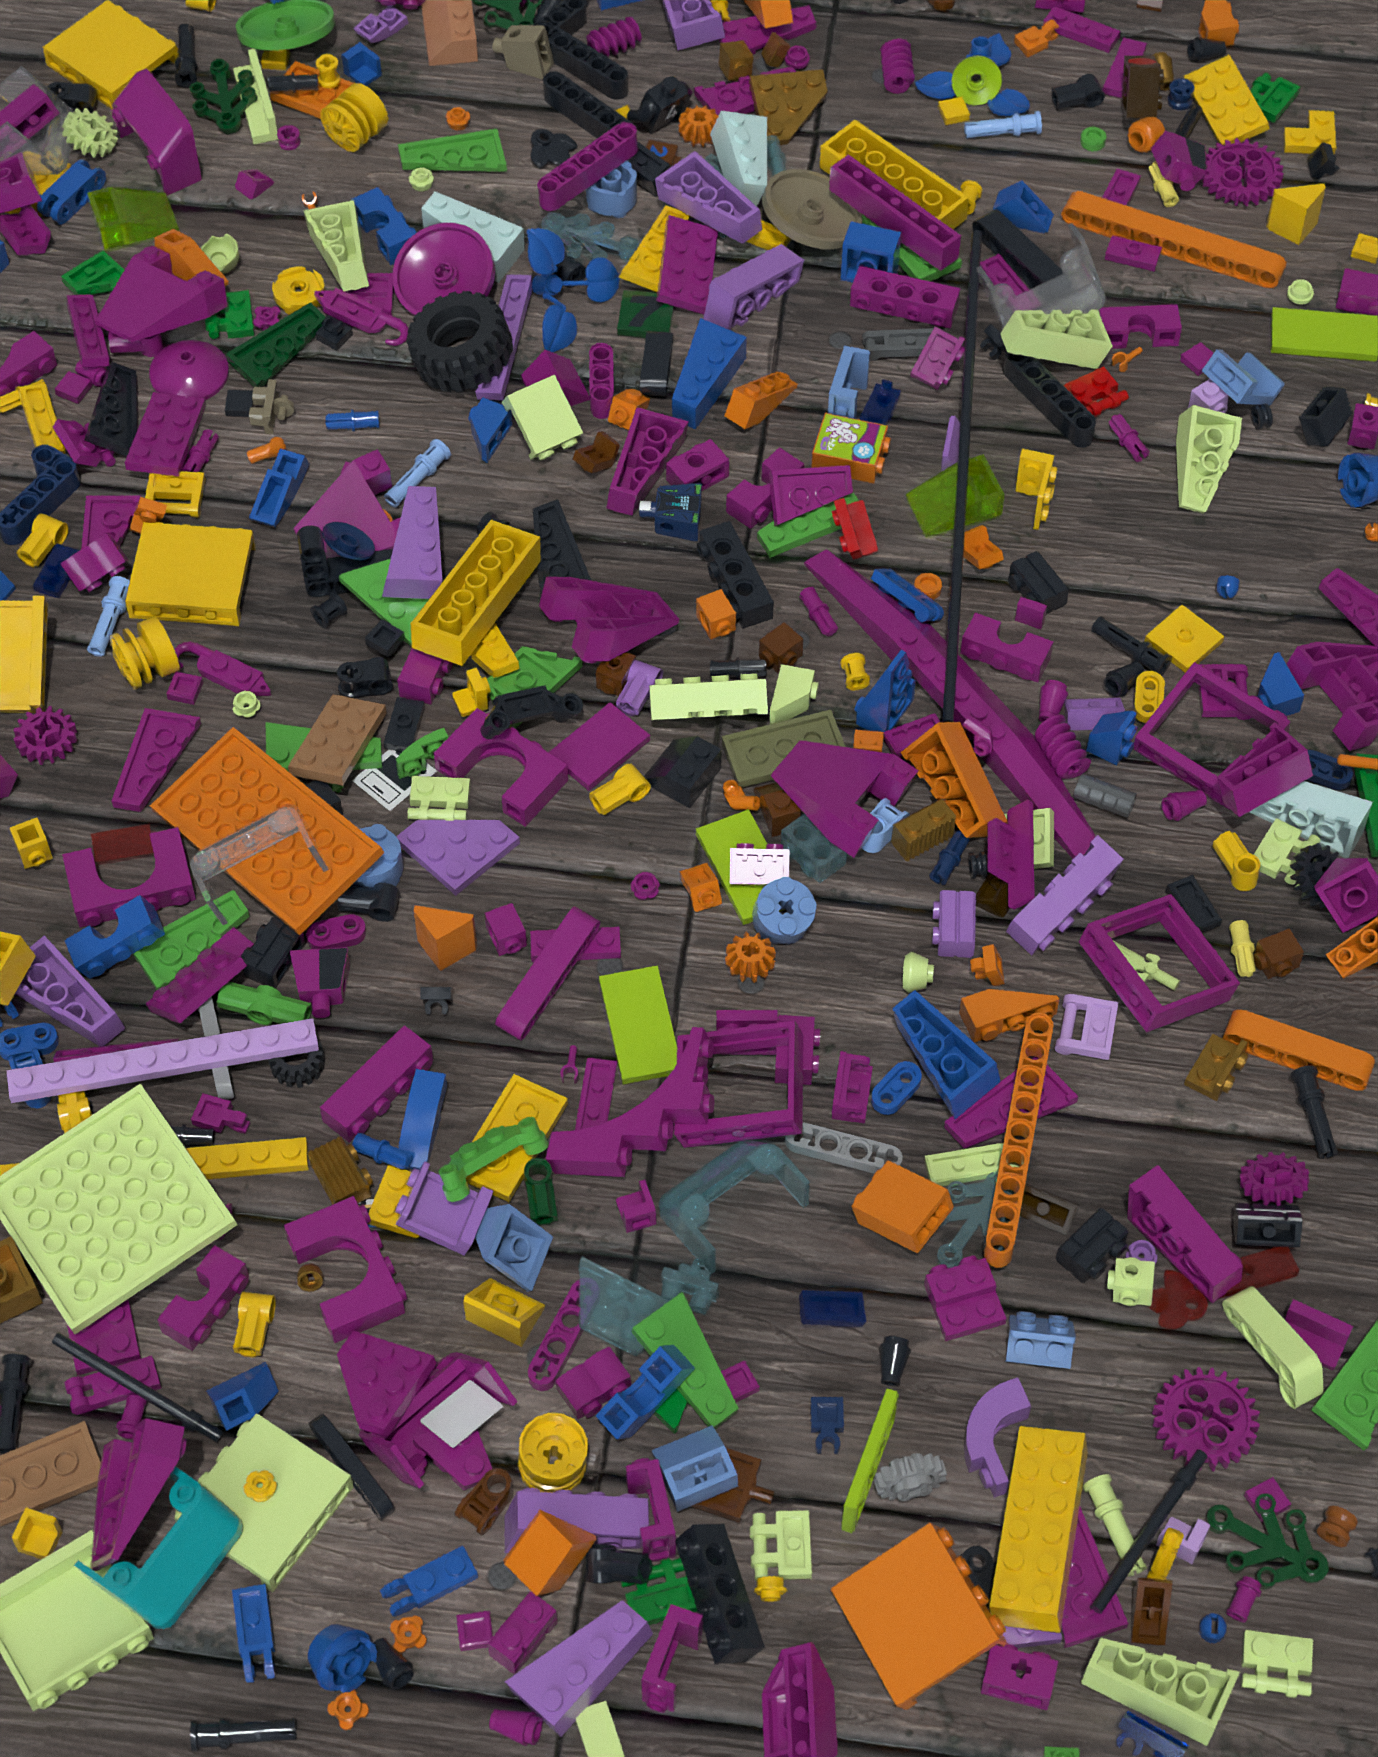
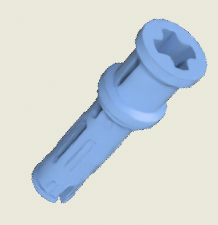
(1015, 124)
(424, 466)
(113, 606)

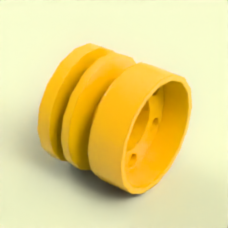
(354, 117)
(145, 652)
(552, 1436)

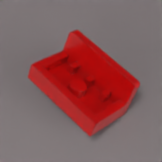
(856, 527)

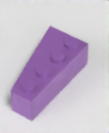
(1065, 897)

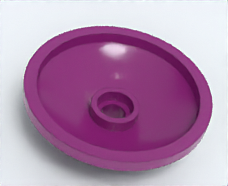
(189, 369)

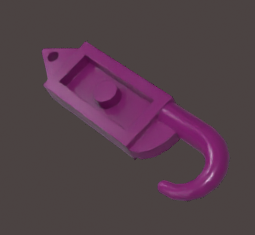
(360, 314)
(225, 670)

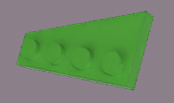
(455, 153)
(800, 529)

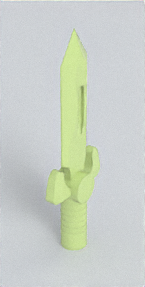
(1149, 969)

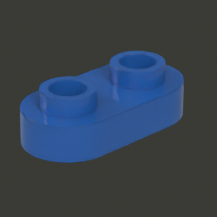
(27, 1039)
(894, 1089)

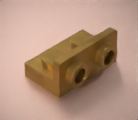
(1215, 1067)

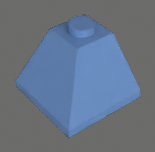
(513, 1244)

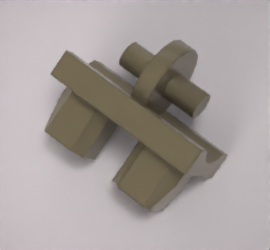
(272, 404)

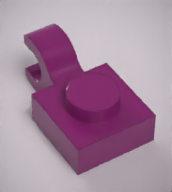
(217, 1112)

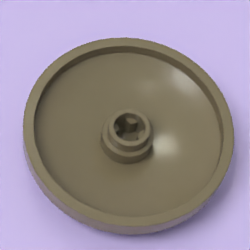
(807, 210)

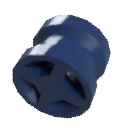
(1180, 94)

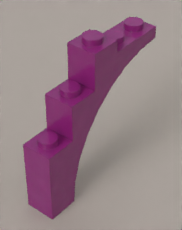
(648, 1126)

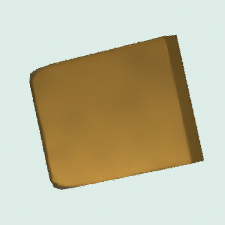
(775, 50)

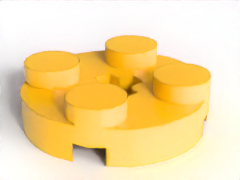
(292, 278)

